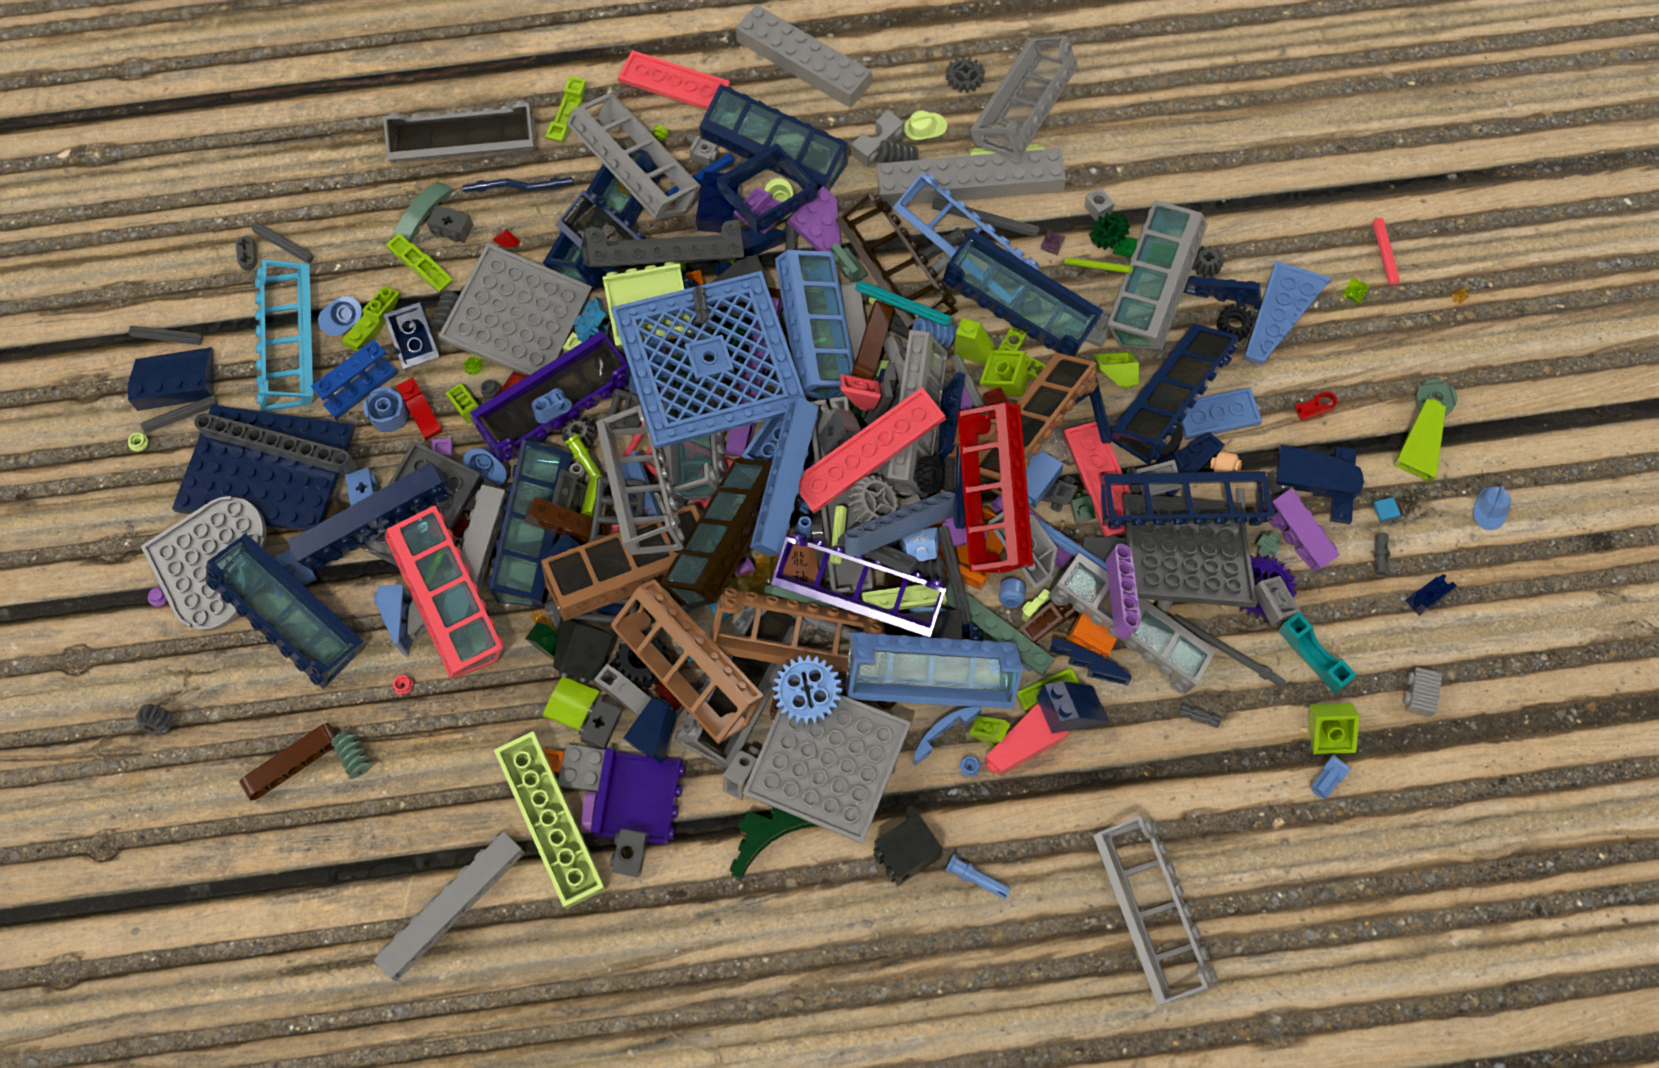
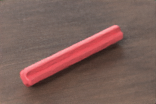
(1386, 251)

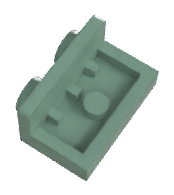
(848, 263)

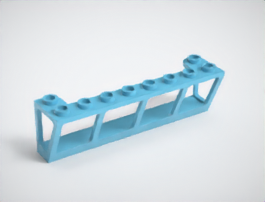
(304, 336)

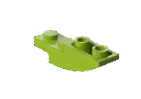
(372, 320)

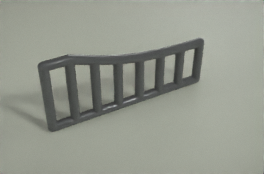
(599, 518)

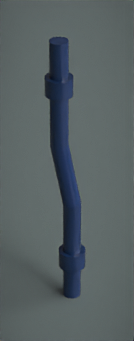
(482, 185)

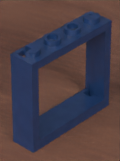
(754, 166)

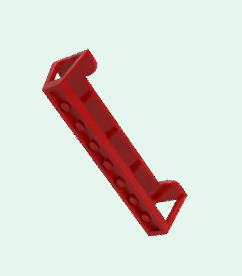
(1012, 483)

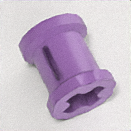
(744, 568)

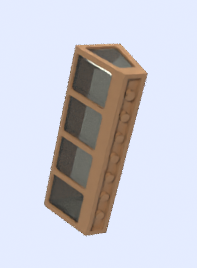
(1043, 409)
(605, 570)

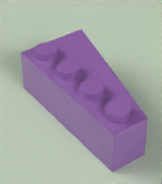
(1302, 530)

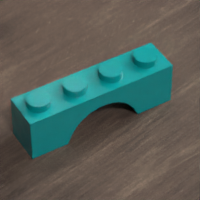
(1330, 670)

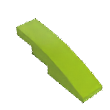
(419, 262)

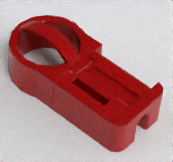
(1314, 408)

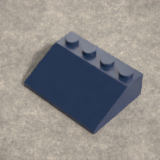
(171, 379)

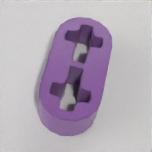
(588, 811)

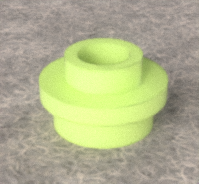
(135, 438)

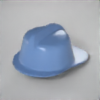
(339, 316)
(485, 463)
(1492, 507)

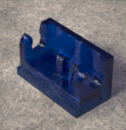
(1430, 594)

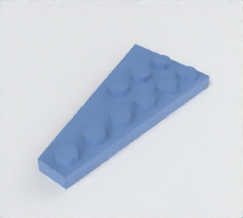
(1284, 303)

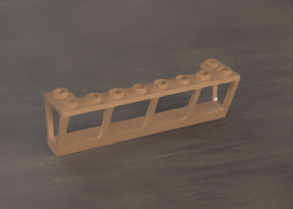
(697, 646)
(778, 652)

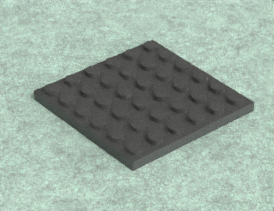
(1190, 560)

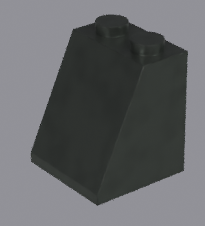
(580, 650)

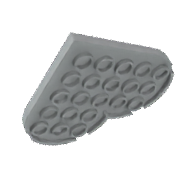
(182, 554)

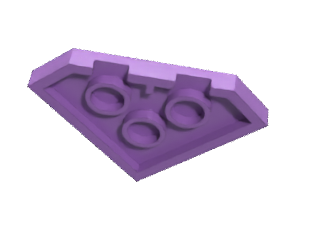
(817, 221)

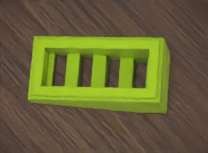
(464, 412)

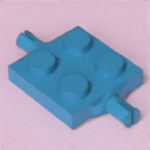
(588, 322)

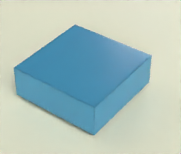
(1386, 509)

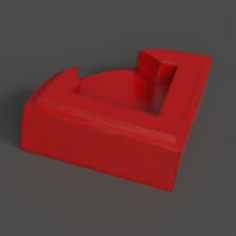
(506, 239)

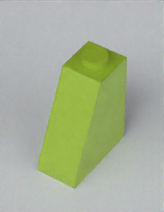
(973, 342)

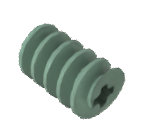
(350, 754)

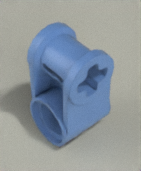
(549, 406)

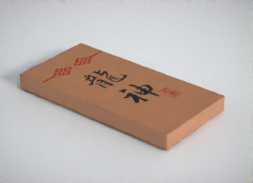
(801, 562)

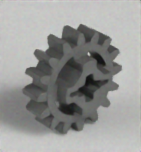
(965, 74)

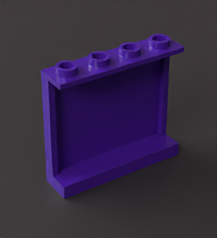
(637, 796)

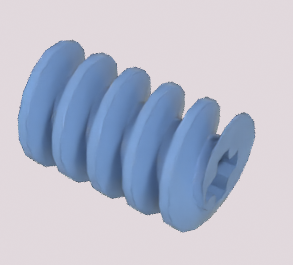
(942, 334)

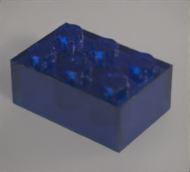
(712, 207)

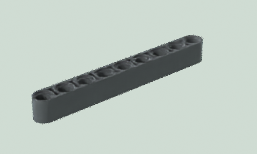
(275, 443)

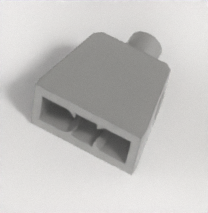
(739, 771)

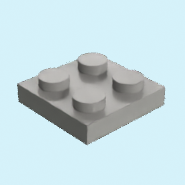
(581, 768)

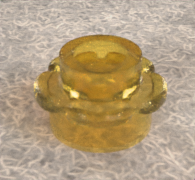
(1460, 295)

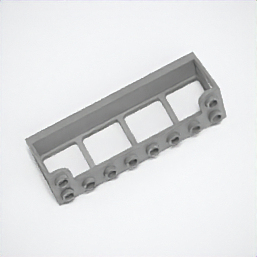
(637, 182)
(620, 491)
(1135, 918)

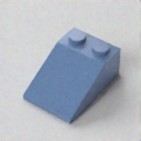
(393, 607)

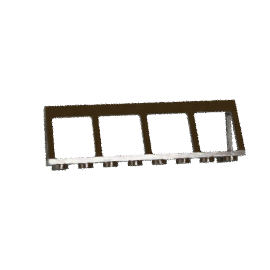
(878, 272)

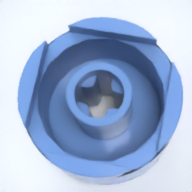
(386, 410)

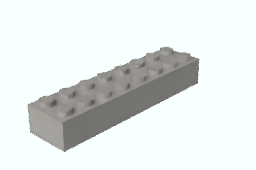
(803, 56)

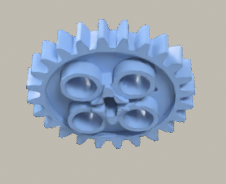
(788, 694)

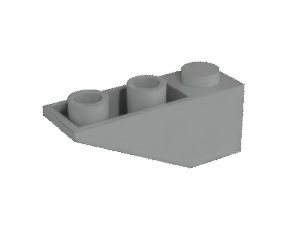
(621, 689)

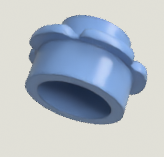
(969, 760)

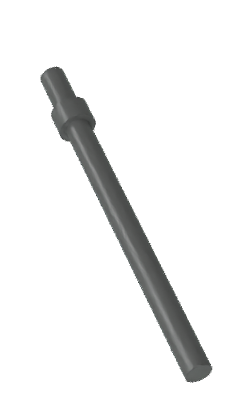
(1264, 672)

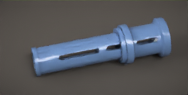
(967, 872)

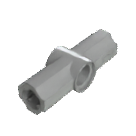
(895, 355)

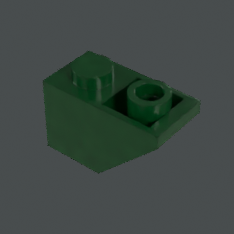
(543, 639)

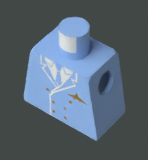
(921, 544)

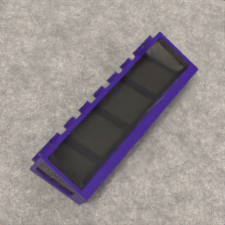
(583, 375)

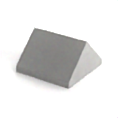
(1276, 600)

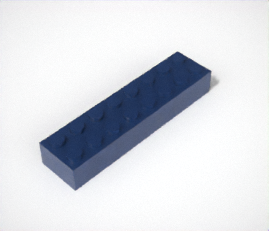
(370, 517)

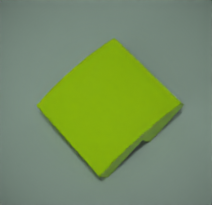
(589, 499)
(570, 703)

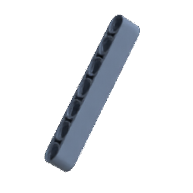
(899, 524)

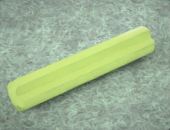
(838, 530)

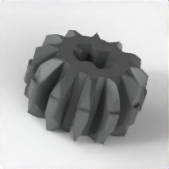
(1208, 261)
(580, 426)
(154, 719)

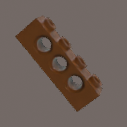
(561, 520)

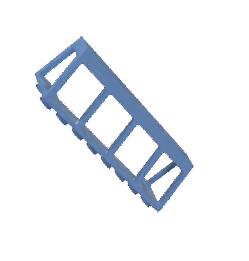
(927, 230)

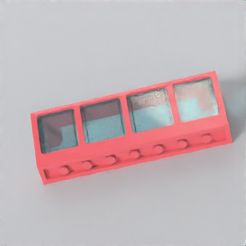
(444, 593)

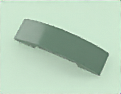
(421, 208)

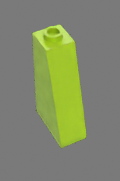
(1423, 444)

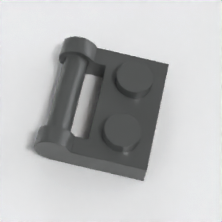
(632, 400)

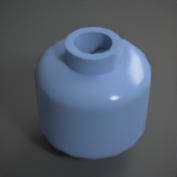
(1012, 592)

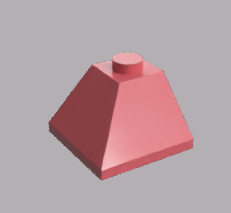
(860, 391)

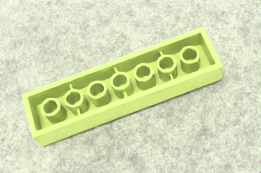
(550, 820)

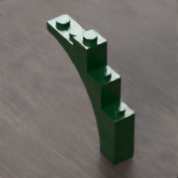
(761, 833)

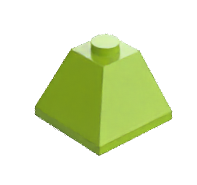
(1120, 367)
(1006, 370)

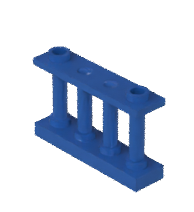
(361, 387)

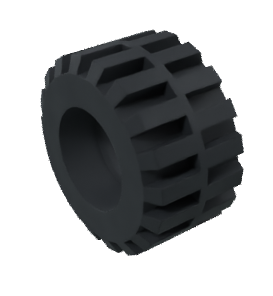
(638, 676)

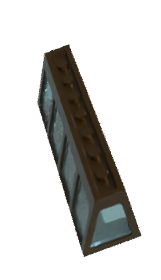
(719, 536)

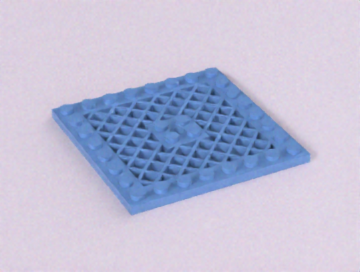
(683, 301)

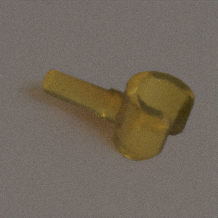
(539, 617)

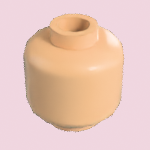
(1226, 462)

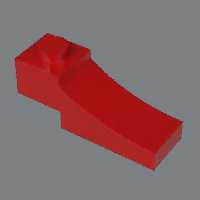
(419, 408)

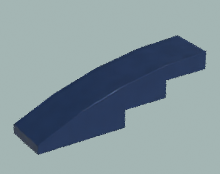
(1097, 666)

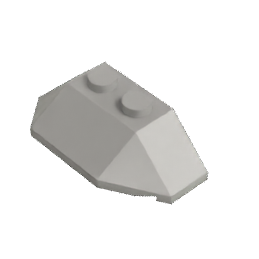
(1043, 551)

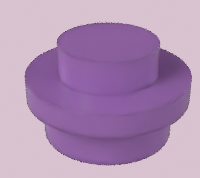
(156, 597)

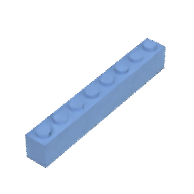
(784, 477)

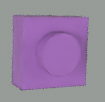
(443, 446)

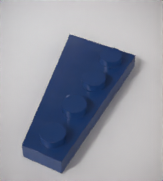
(1223, 290)
(949, 406)
(1194, 456)

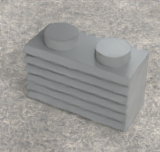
(1423, 692)

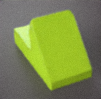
(989, 730)

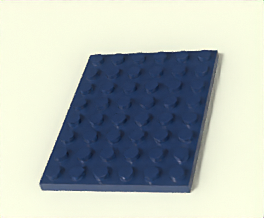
(282, 489)

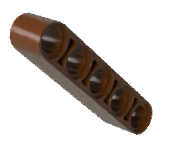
(872, 340)
(288, 762)

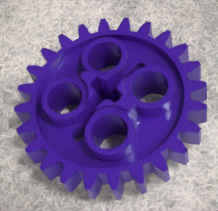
(1272, 570)

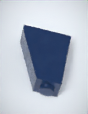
(652, 729)

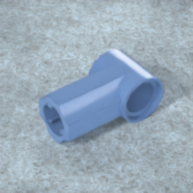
(1333, 772)

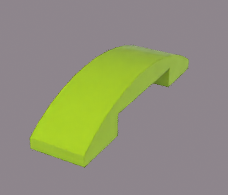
(573, 98)

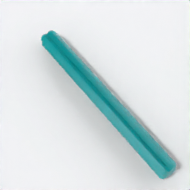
(903, 303)

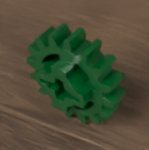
(1109, 230)

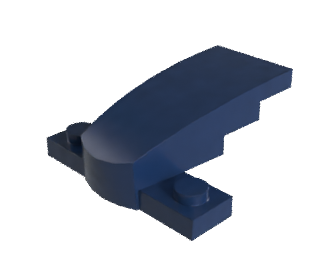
(1324, 476)

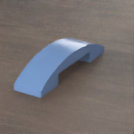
(964, 716)

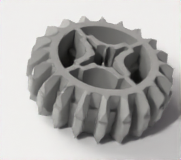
(876, 501)

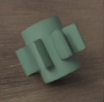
(1269, 544)

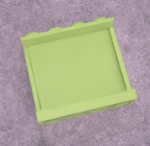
(641, 285)

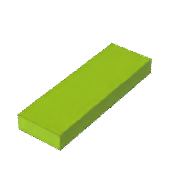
(1028, 695)

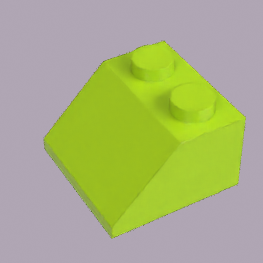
(1333, 728)

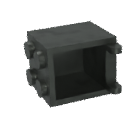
(907, 848)

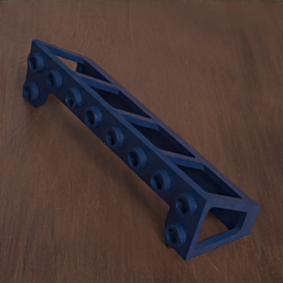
(1226, 478)

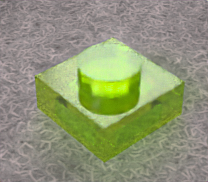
(1356, 290)

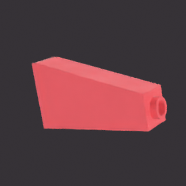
(1023, 743)

